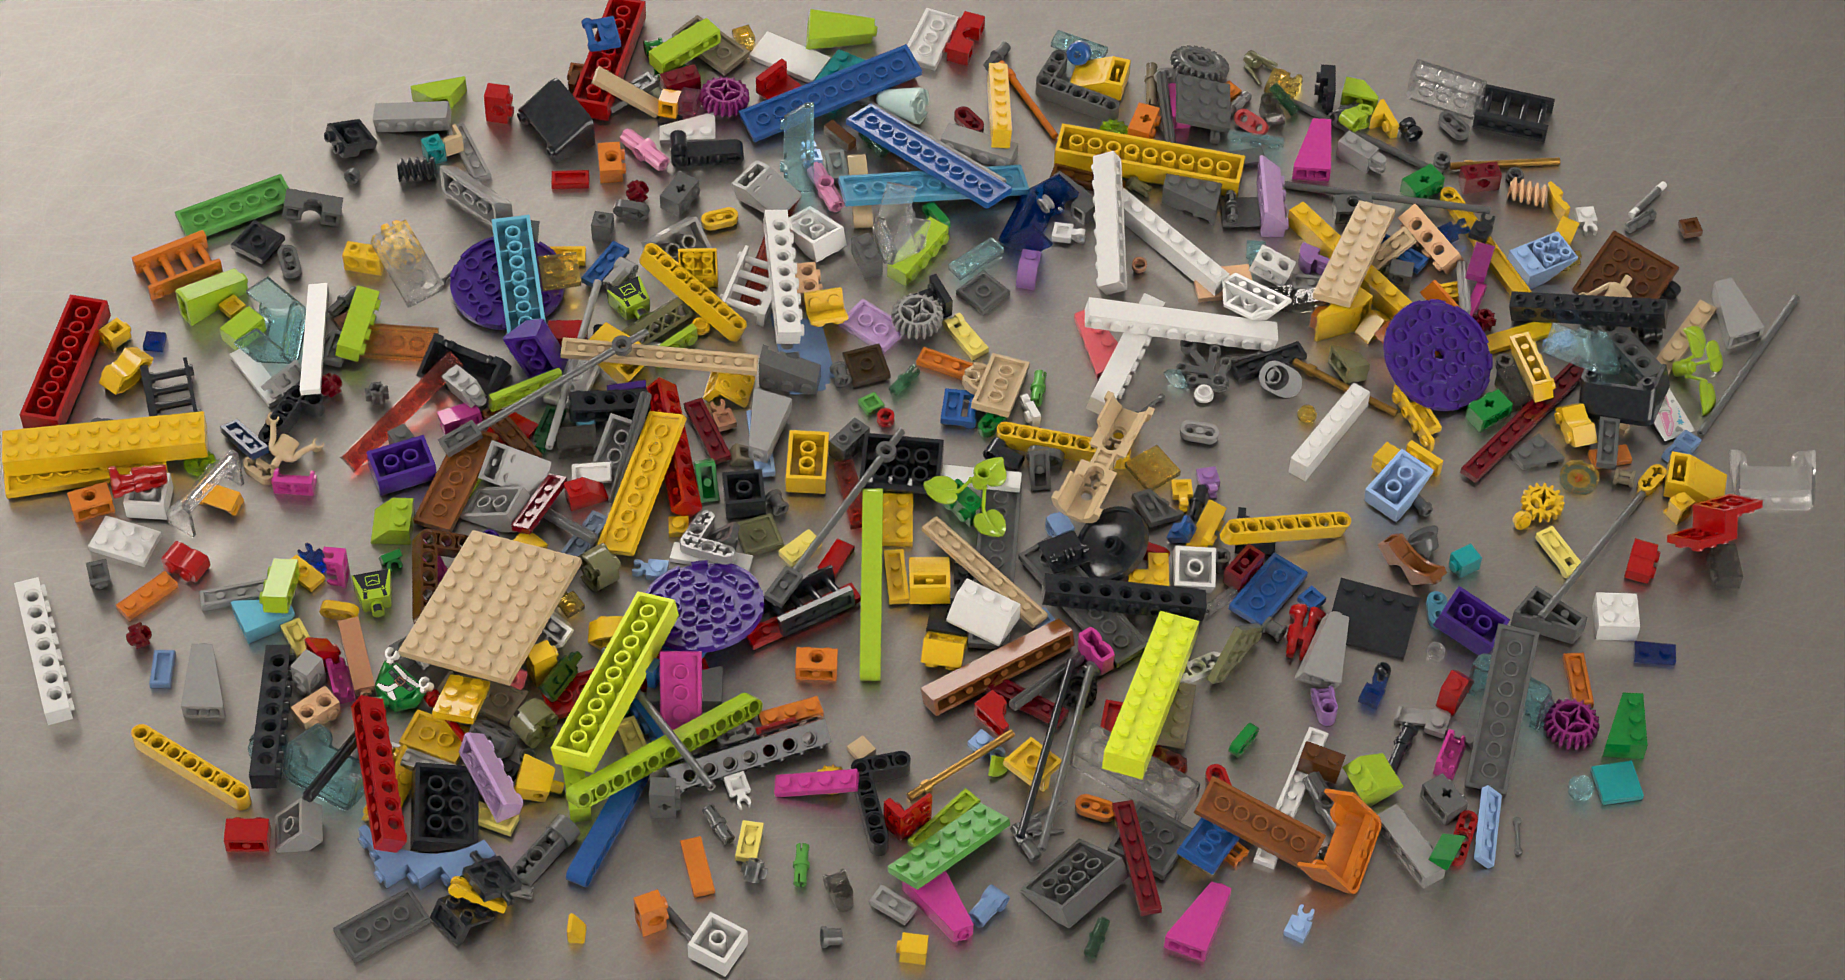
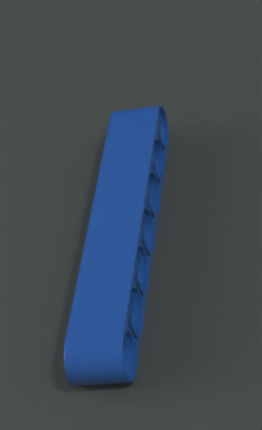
(604, 833)

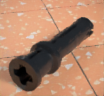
(1402, 744)

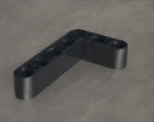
(865, 798)

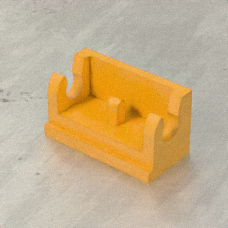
(224, 499)

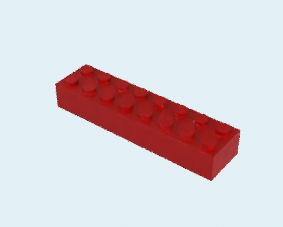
(629, 20)
(65, 362)

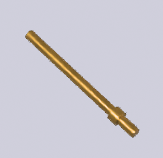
(1510, 163)
(1312, 370)
(927, 785)

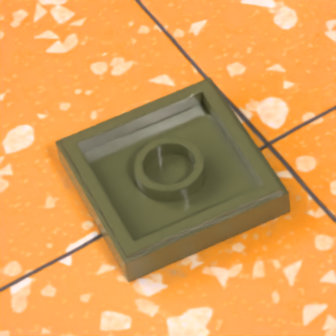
(759, 535)

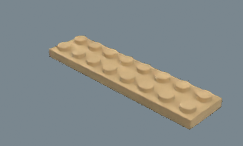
(1354, 254)

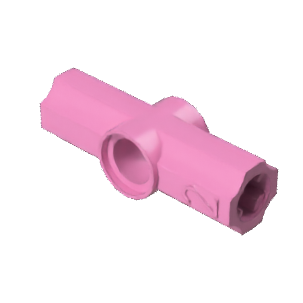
(644, 149)
(826, 189)

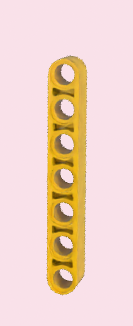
(692, 292)
(1074, 446)
(1285, 528)
(196, 774)

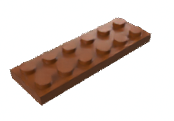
(453, 486)
(1259, 823)

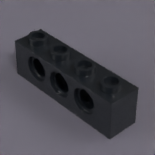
(598, 404)

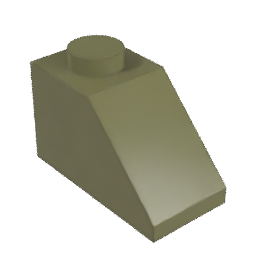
(1348, 364)

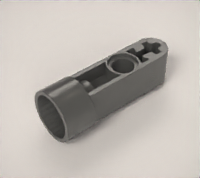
(559, 835)

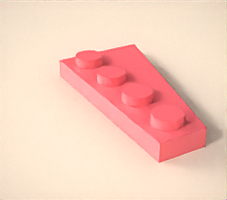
(1097, 342)

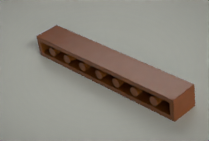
(1004, 661)

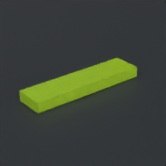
(518, 391)
(954, 809)

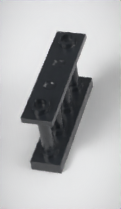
(1509, 125)
(152, 393)
(818, 609)

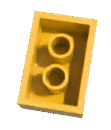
(807, 461)

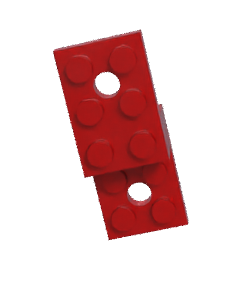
(1714, 522)

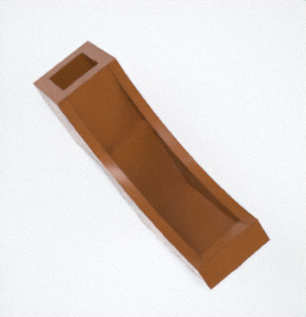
(1416, 568)

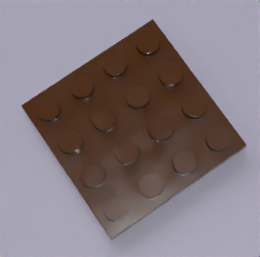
(1624, 257)

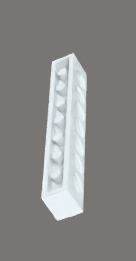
(782, 277)
(43, 650)

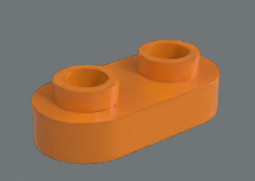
(1095, 809)

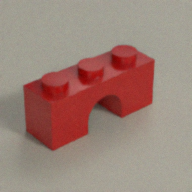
(961, 47)

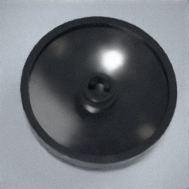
(1114, 543)

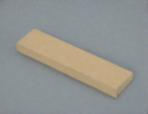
(626, 91)

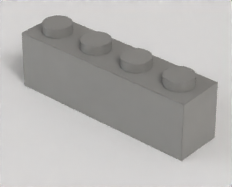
(412, 116)
(978, 146)
(1409, 846)

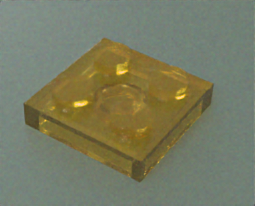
(559, 271)
(1152, 468)

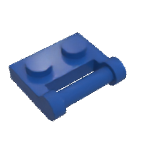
(607, 32)
(953, 407)

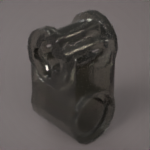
(1271, 110)
(839, 886)

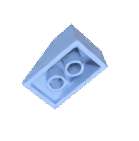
(1398, 485)

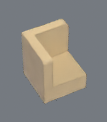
(454, 142)

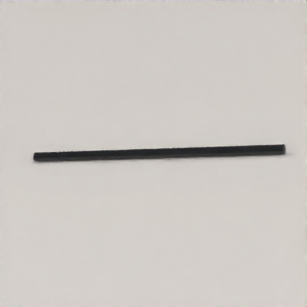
(1045, 749)

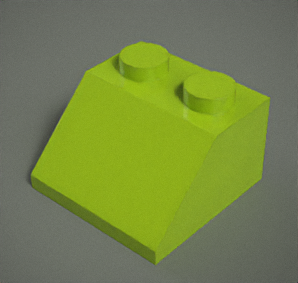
(394, 522)
(1372, 778)

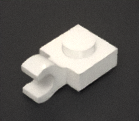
(1065, 232)

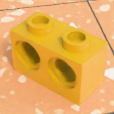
(361, 258)

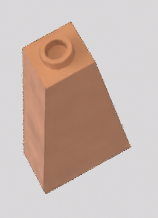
(356, 656)

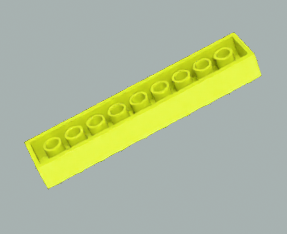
(614, 682)
(1150, 695)

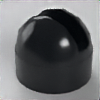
(1380, 669)

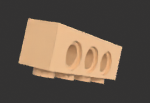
(1448, 259)

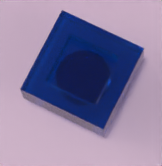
(154, 341)

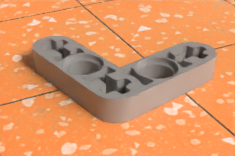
(693, 544)

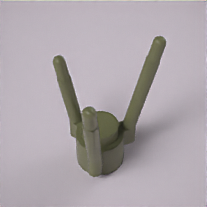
(1255, 60)

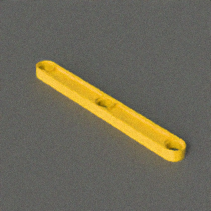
(1499, 263)

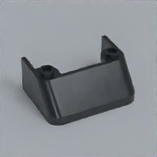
(1624, 402)

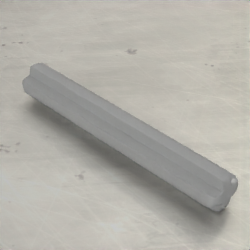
(1463, 286)

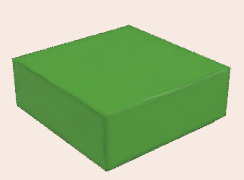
(871, 404)

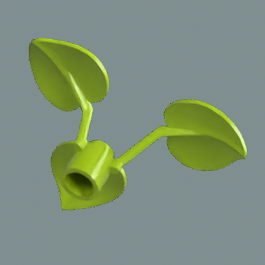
(1686, 367)
(988, 472)

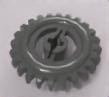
(1200, 62)

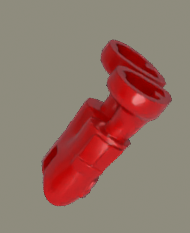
(139, 480)
(1299, 636)

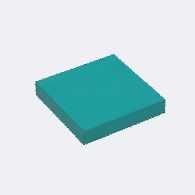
(1617, 782)

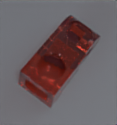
(1171, 758)

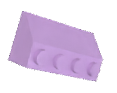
(1271, 199)
(490, 776)

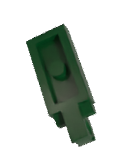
(542, 431)
(560, 676)

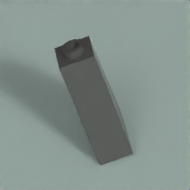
(711, 690)

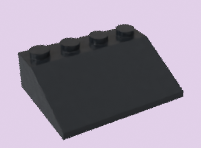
(914, 463)
(1377, 617)
(443, 808)

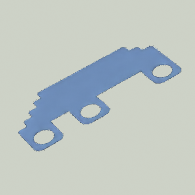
(812, 348)

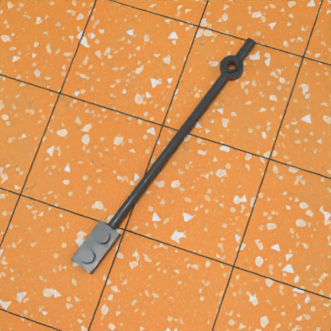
(471, 433)
(790, 577)

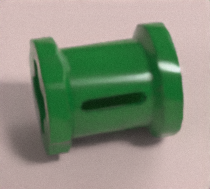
(647, 45)

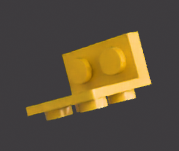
(825, 307)
(731, 386)

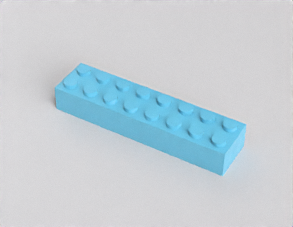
(517, 270)

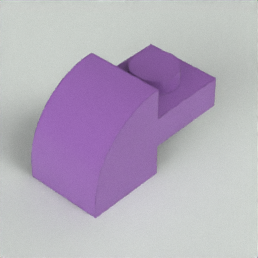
(1311, 260)
(1028, 269)

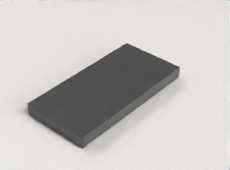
(381, 925)

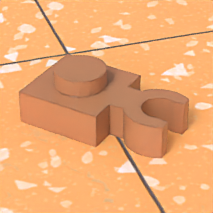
(723, 417)

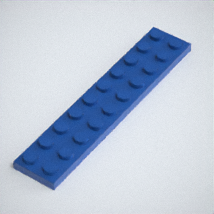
(833, 90)
(929, 156)

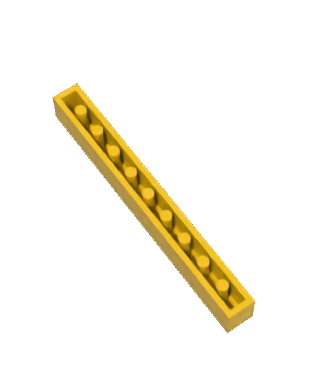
(1318, 233)

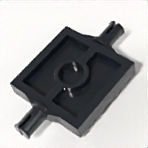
(492, 878)

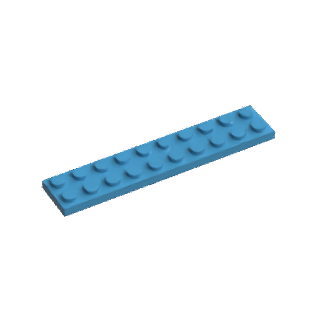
(869, 188)

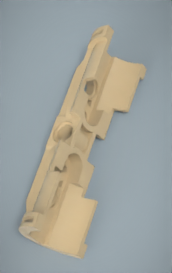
(1110, 421)

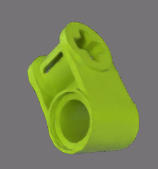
(1356, 117)

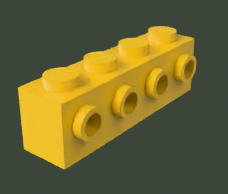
(1532, 367)

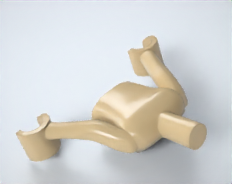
(1614, 289)
(286, 445)

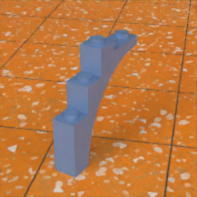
(419, 867)

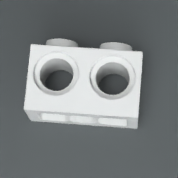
(1272, 266)

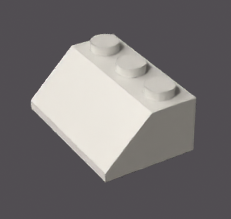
(983, 612)

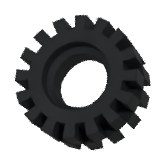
(1072, 697)

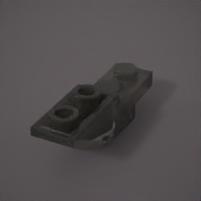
(1301, 299)

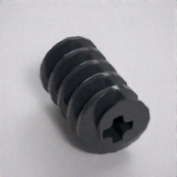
(417, 168)

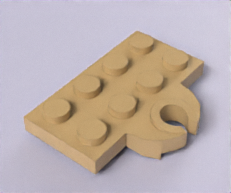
(995, 384)

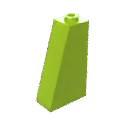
(837, 29)
(202, 297)

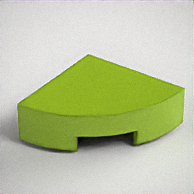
(996, 766)

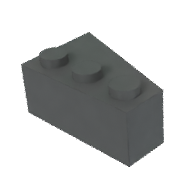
(1192, 195)
(787, 373)
(1561, 623)

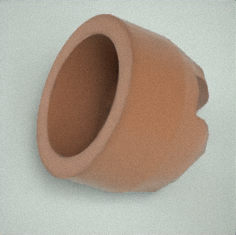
(1139, 262)

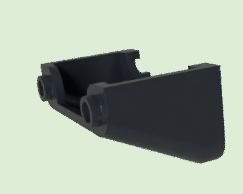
(559, 120)
(486, 369)

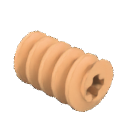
(1527, 191)

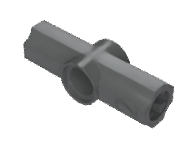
(1316, 786)

